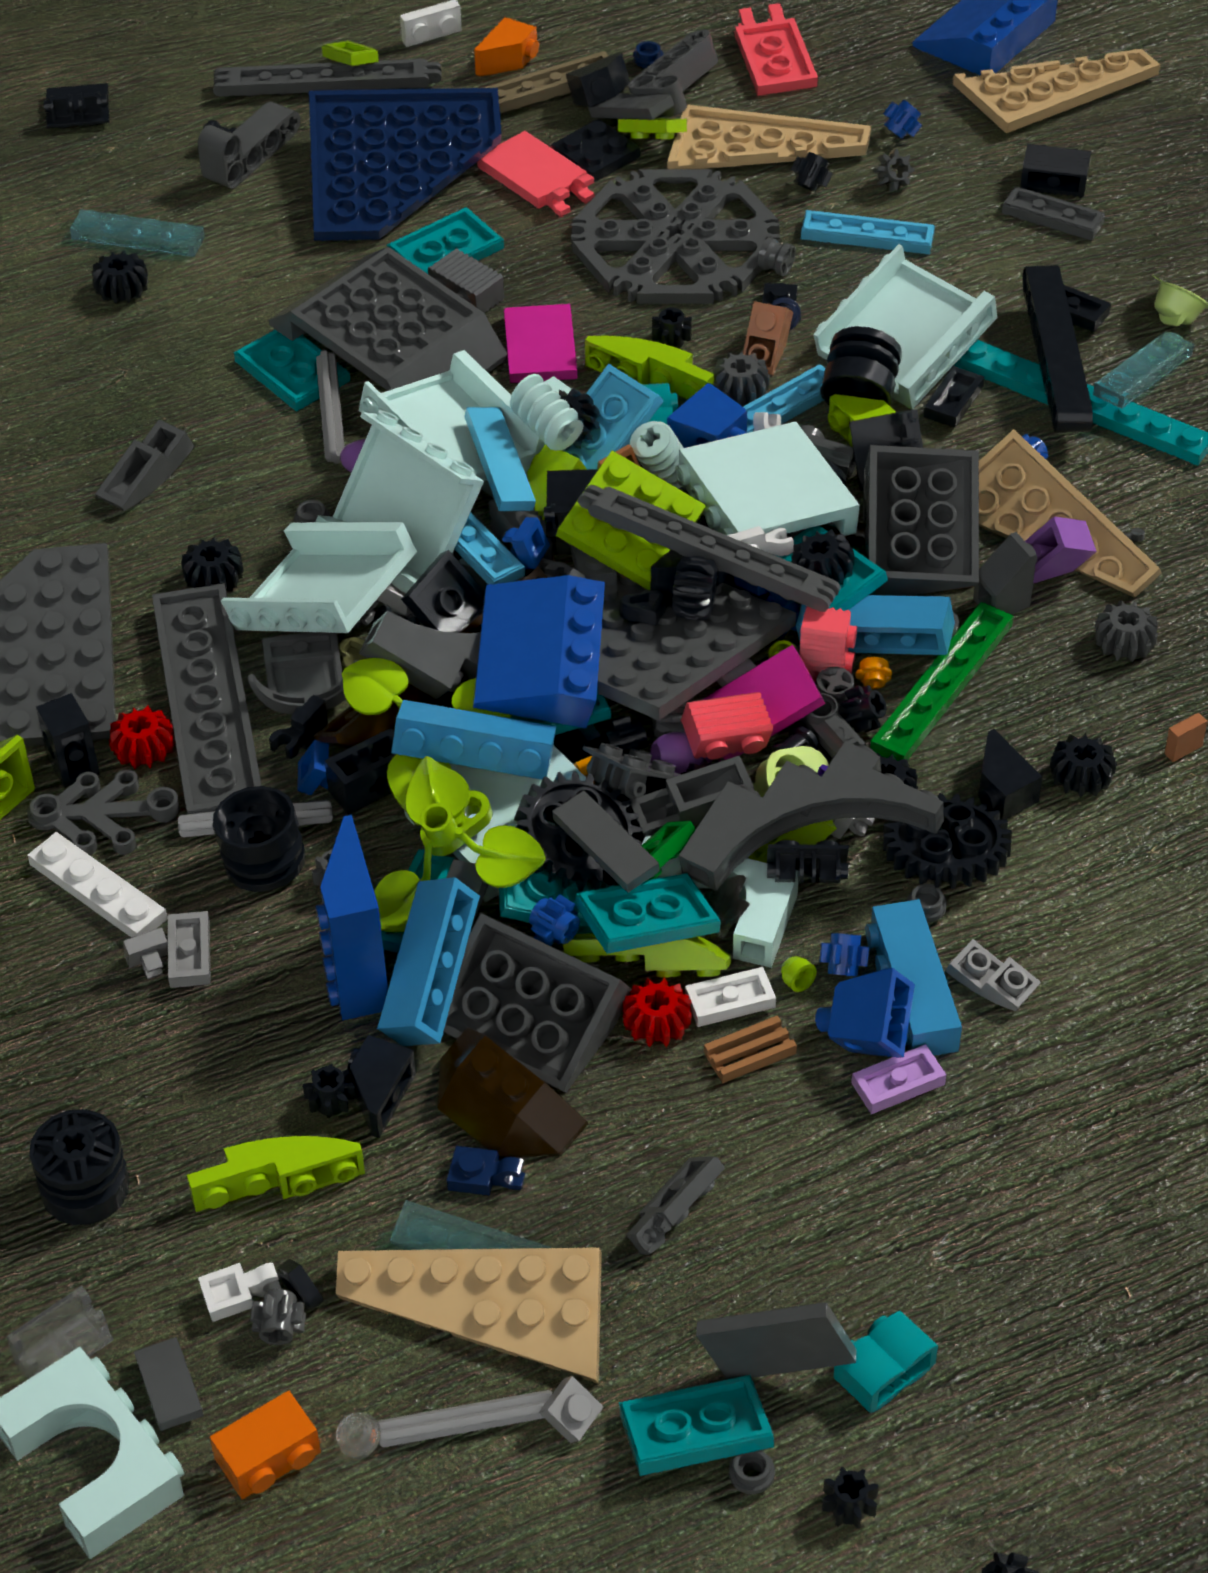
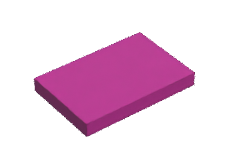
(540, 342)
(783, 686)

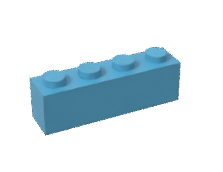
(900, 624)
(473, 739)
(906, 944)
(428, 962)

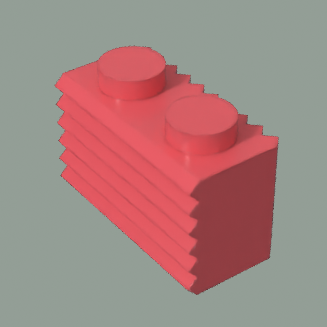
(827, 640)
(727, 725)

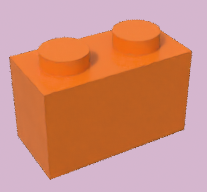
(265, 1445)

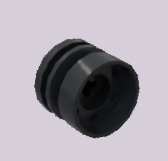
(861, 365)
(259, 838)
(79, 1167)

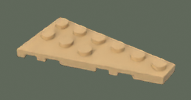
(1048, 88)

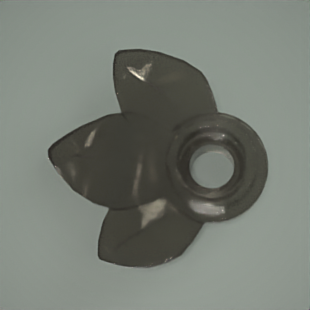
(727, 906)

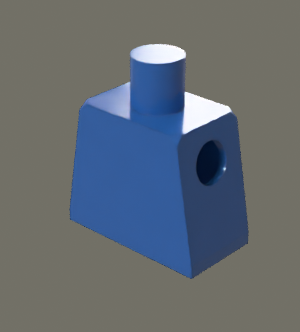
(707, 418)
(870, 1014)

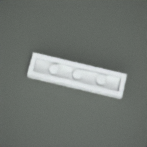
(97, 886)

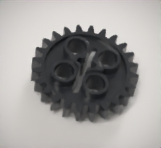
(537, 809)
(973, 834)

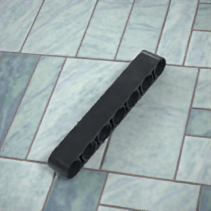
(1057, 349)

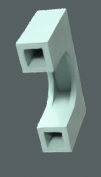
(766, 918)
(78, 1395)

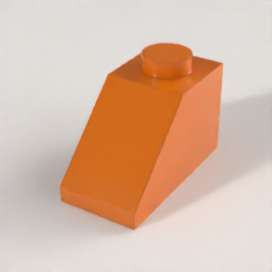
(506, 48)

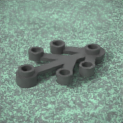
(55, 812)

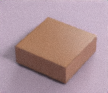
(1185, 737)

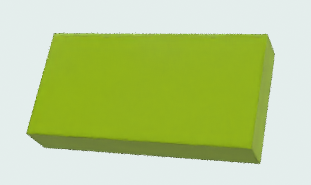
(350, 53)

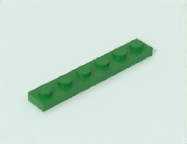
(942, 683)

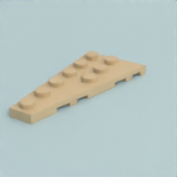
(749, 138)
(1025, 491)
(508, 1300)

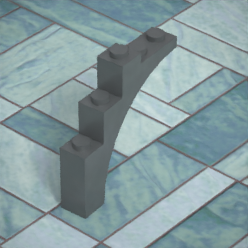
(430, 657)
(799, 797)

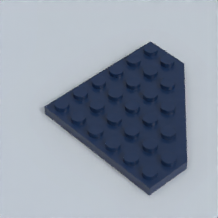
(392, 152)

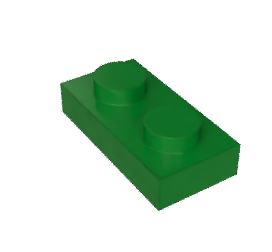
(668, 842)

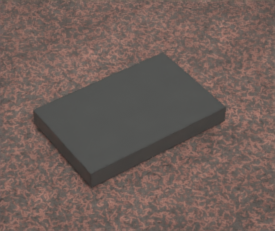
(776, 1341)

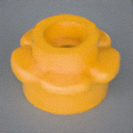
(874, 672)

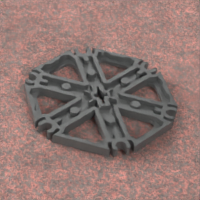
(690, 249)

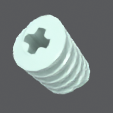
(545, 413)
(657, 450)

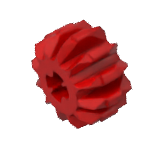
(141, 737)
(657, 1012)

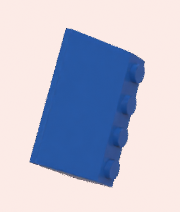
(986, 32)
(541, 649)
(352, 930)

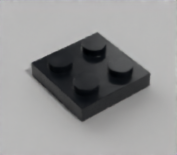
(597, 149)
(445, 596)

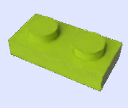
(662, 127)

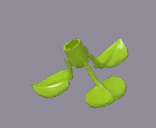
(370, 690)
(433, 802)

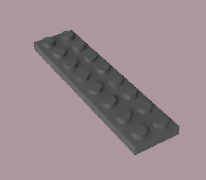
(205, 696)

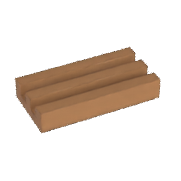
(746, 1044)

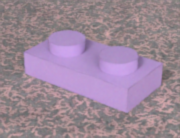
(898, 1079)

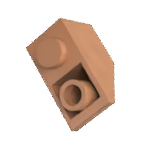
(768, 333)

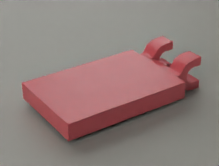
(774, 53)
(537, 173)

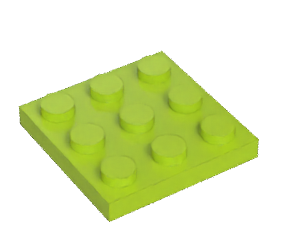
(617, 547)

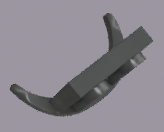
(298, 669)

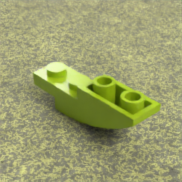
(647, 362)
(665, 958)
(289, 1162)

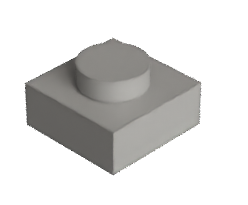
(571, 1409)

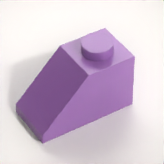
(1060, 547)

